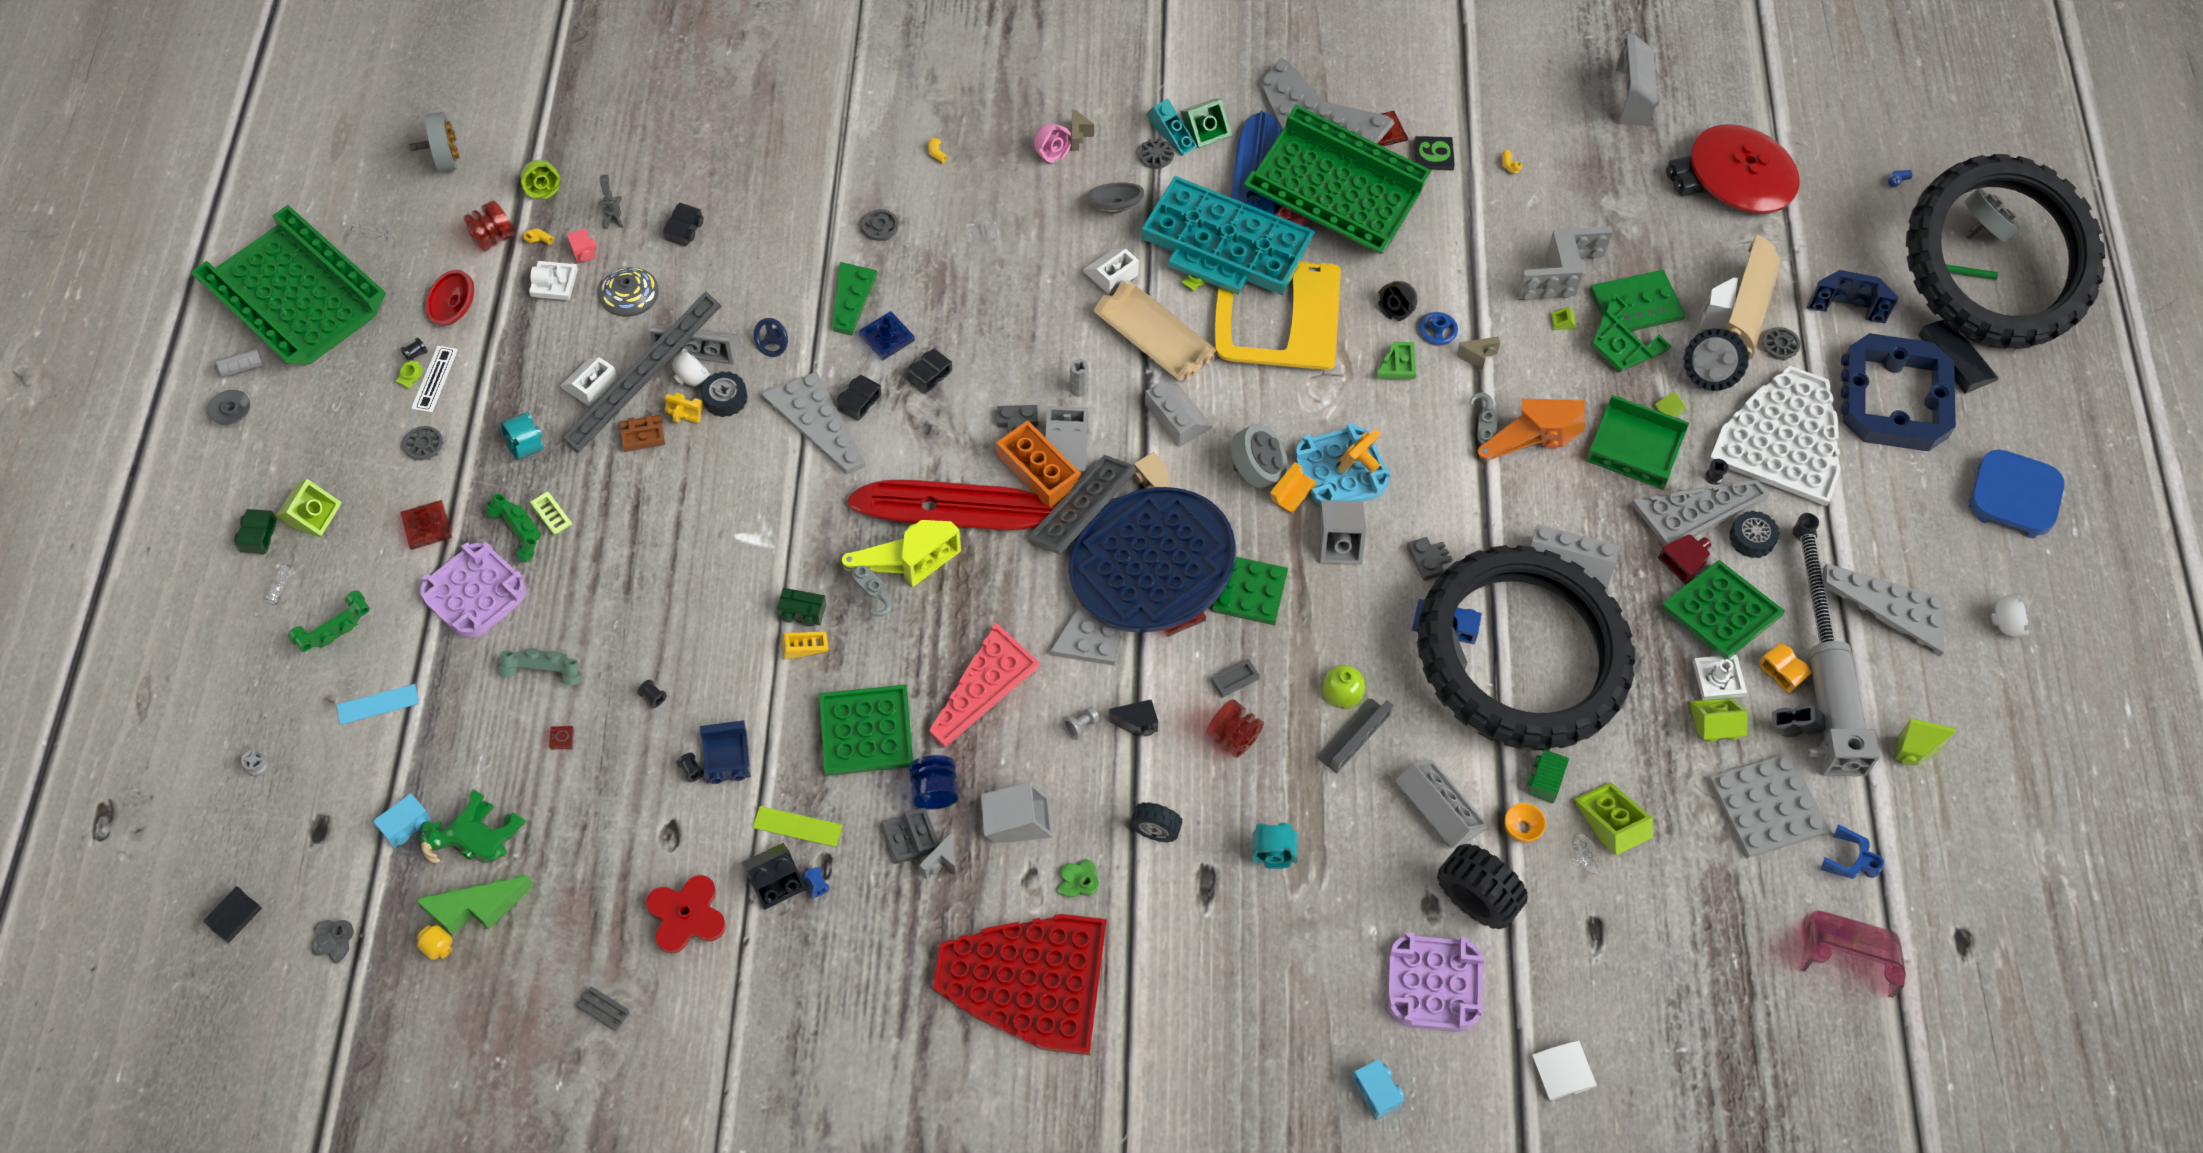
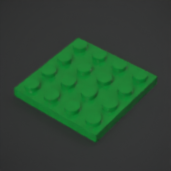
(1722, 609)
(866, 730)

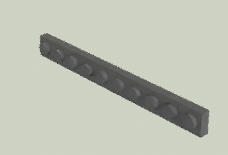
(642, 371)

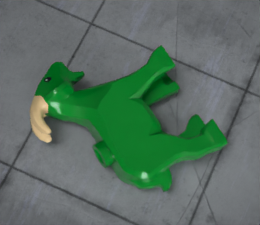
(470, 833)

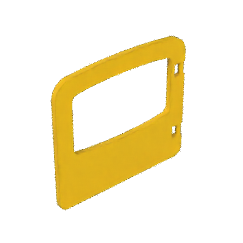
(1312, 328)

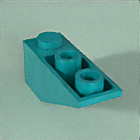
(1171, 127)

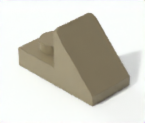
(1081, 128)
(1476, 350)

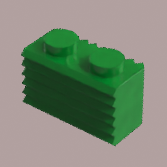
(1548, 775)

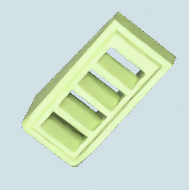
(546, 498)

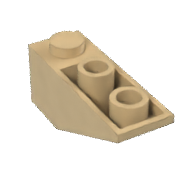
(1151, 472)

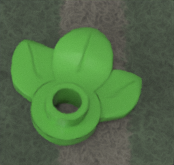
(1075, 878)

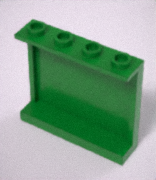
(1637, 442)

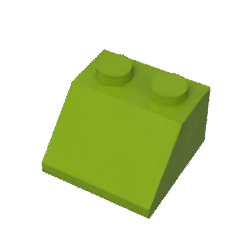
(308, 508)
(1719, 719)

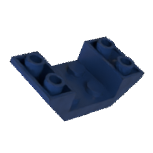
(1855, 290)

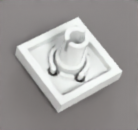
(1719, 677)

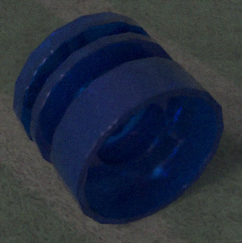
(933, 782)

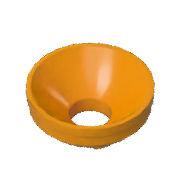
(1526, 814)

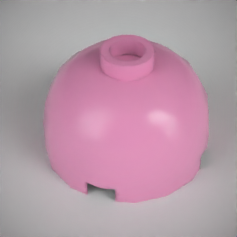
(1052, 142)

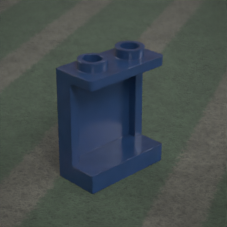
(725, 752)

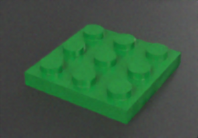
(1253, 591)

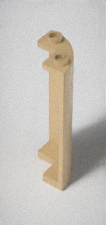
(1755, 293)
(1155, 331)

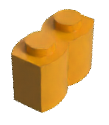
(1785, 667)

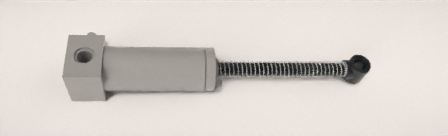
(1847, 744)

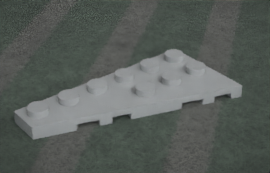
(1895, 605)
(1087, 640)

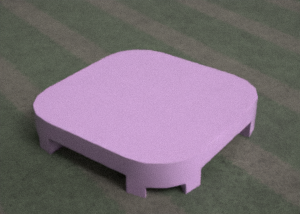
(473, 590)
(1435, 983)

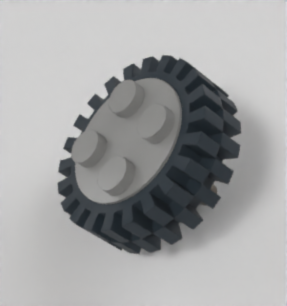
(1716, 359)

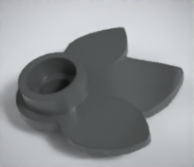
(330, 941)

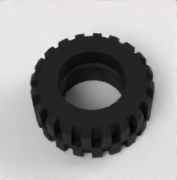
(1482, 886)

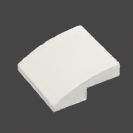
(1564, 1070)

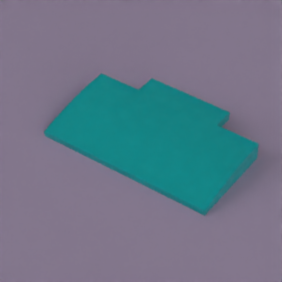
(1225, 238)

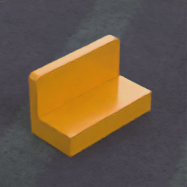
(1292, 488)

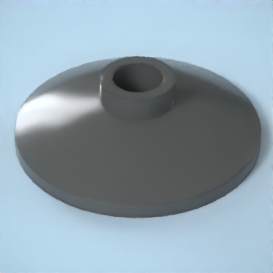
(224, 402)

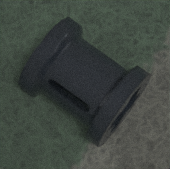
(414, 349)
(1717, 470)
(652, 693)
(690, 767)

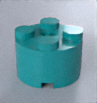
(522, 436)
(1275, 845)

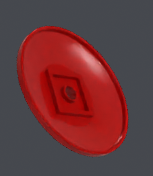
(1722, 168)

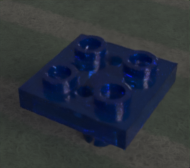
(885, 331)

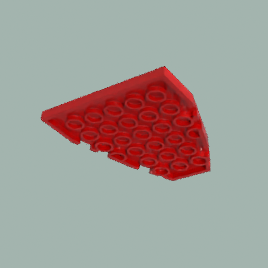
(1029, 979)

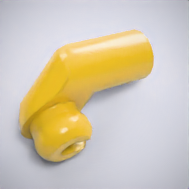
(934, 151)
(1508, 164)
(537, 235)

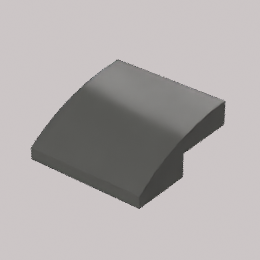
(909, 835)

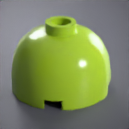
(540, 179)
(1343, 686)

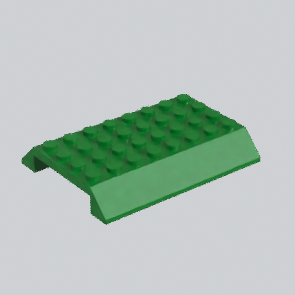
(1339, 179)
(294, 290)

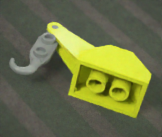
(919, 554)

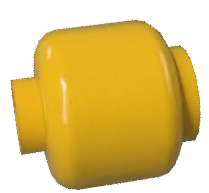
(434, 942)

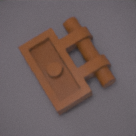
(642, 437)

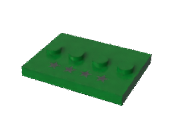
(1648, 296)

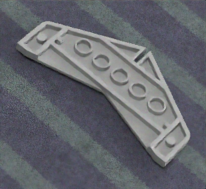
(1288, 88)

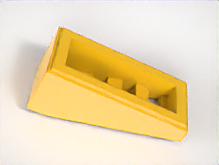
(804, 650)

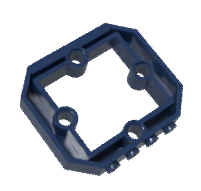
(1898, 428)

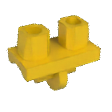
(683, 409)

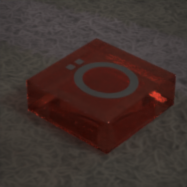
(561, 737)

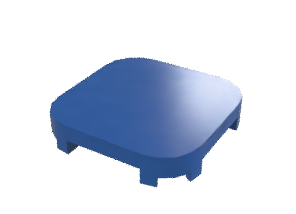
(2017, 492)

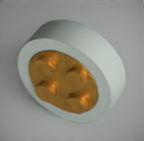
(440, 141)

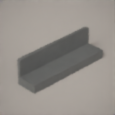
(1355, 734)

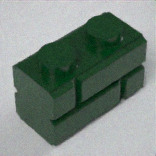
(801, 607)

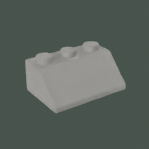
(1176, 412)

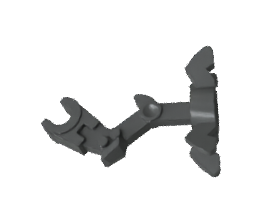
(612, 209)

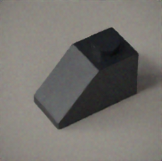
(1135, 718)

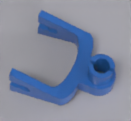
(1864, 862)

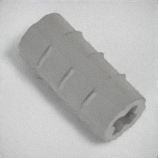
(239, 362)
(1079, 377)

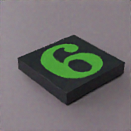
(1434, 152)

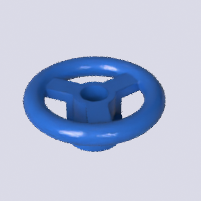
(1438, 325)

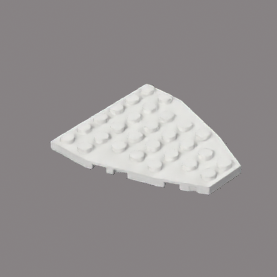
(1786, 436)

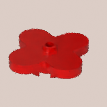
(699, 922)

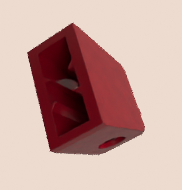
(1686, 556)

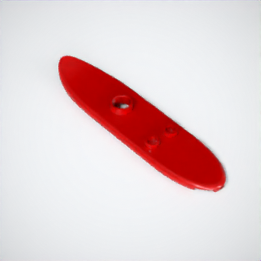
(955, 502)

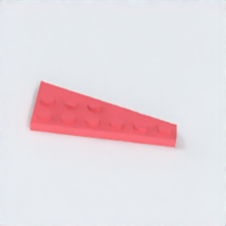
(987, 680)

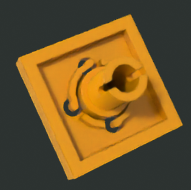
(1360, 453)

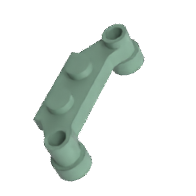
(540, 660)

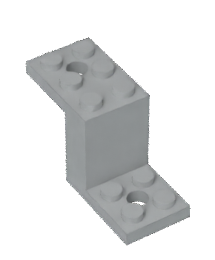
(1564, 262)

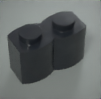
(1683, 176)
(683, 224)
(929, 370)
(859, 397)
(1798, 720)

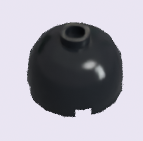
(1397, 300)

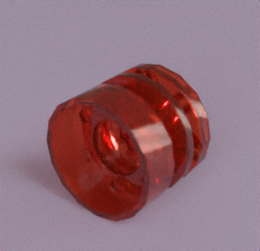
(491, 224)
(1233, 727)

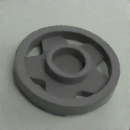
(880, 226)

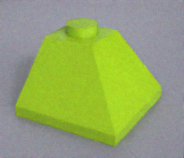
(1921, 741)

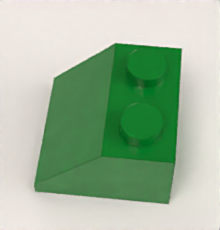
(1206, 122)

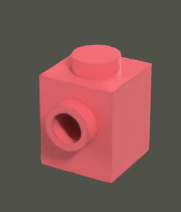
(582, 245)

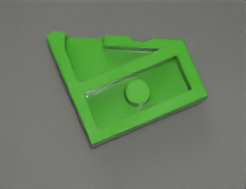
(1399, 362)

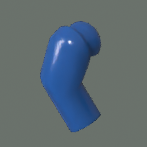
(1897, 176)

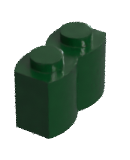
(255, 531)

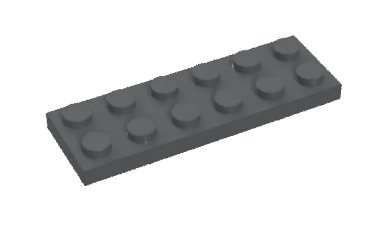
(1081, 504)

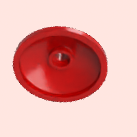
(449, 297)

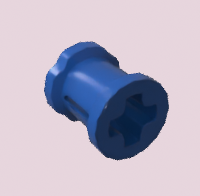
(815, 882)

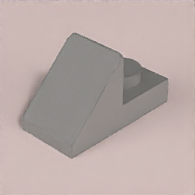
(943, 854)

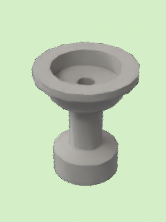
(1073, 725)

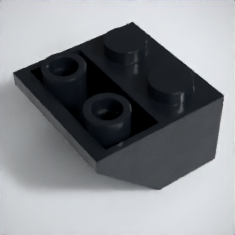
(773, 876)

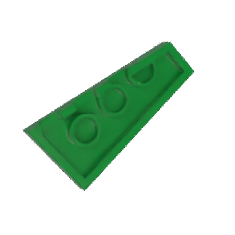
(851, 296)

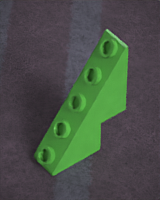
(483, 902)

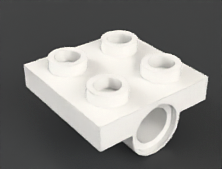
(553, 280)

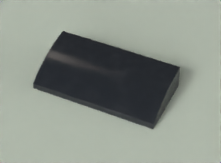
(1969, 366)

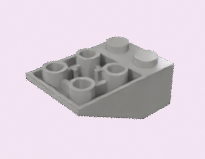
(1068, 433)

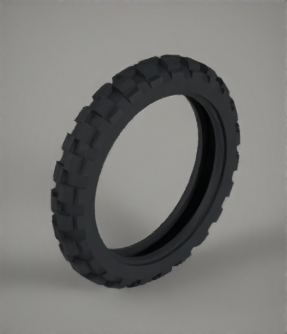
(2054, 195)
(1486, 714)

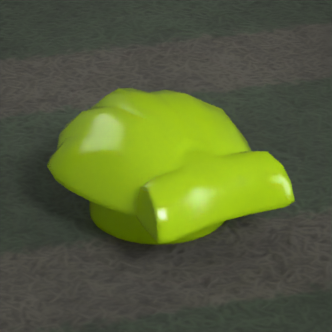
(1193, 282)
(409, 373)

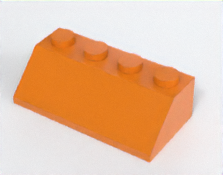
(1037, 463)

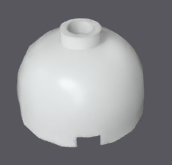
(689, 369)
(2010, 616)

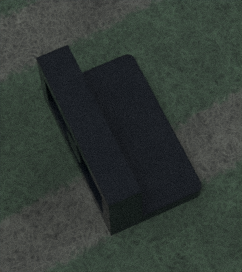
(232, 914)

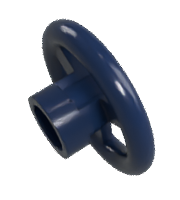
(774, 335)

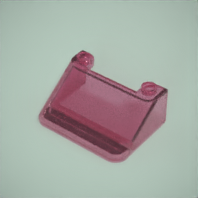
(1835, 932)

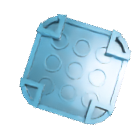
(1320, 461)

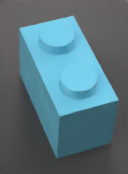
(402, 820)
(1378, 1089)

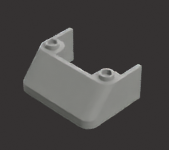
(1638, 64)

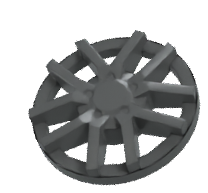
(1156, 153)
(1781, 343)
(423, 443)

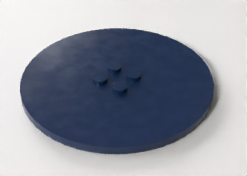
(1152, 559)

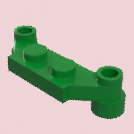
(519, 523)
(334, 627)

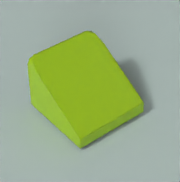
(1564, 319)
(1671, 405)

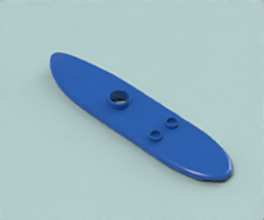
(1253, 145)

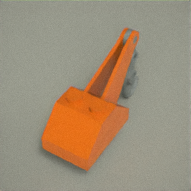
(1542, 421)

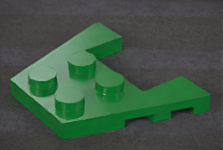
(1620, 345)

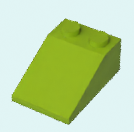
(1615, 818)

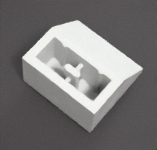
(1113, 269)
(1720, 305)
(591, 381)

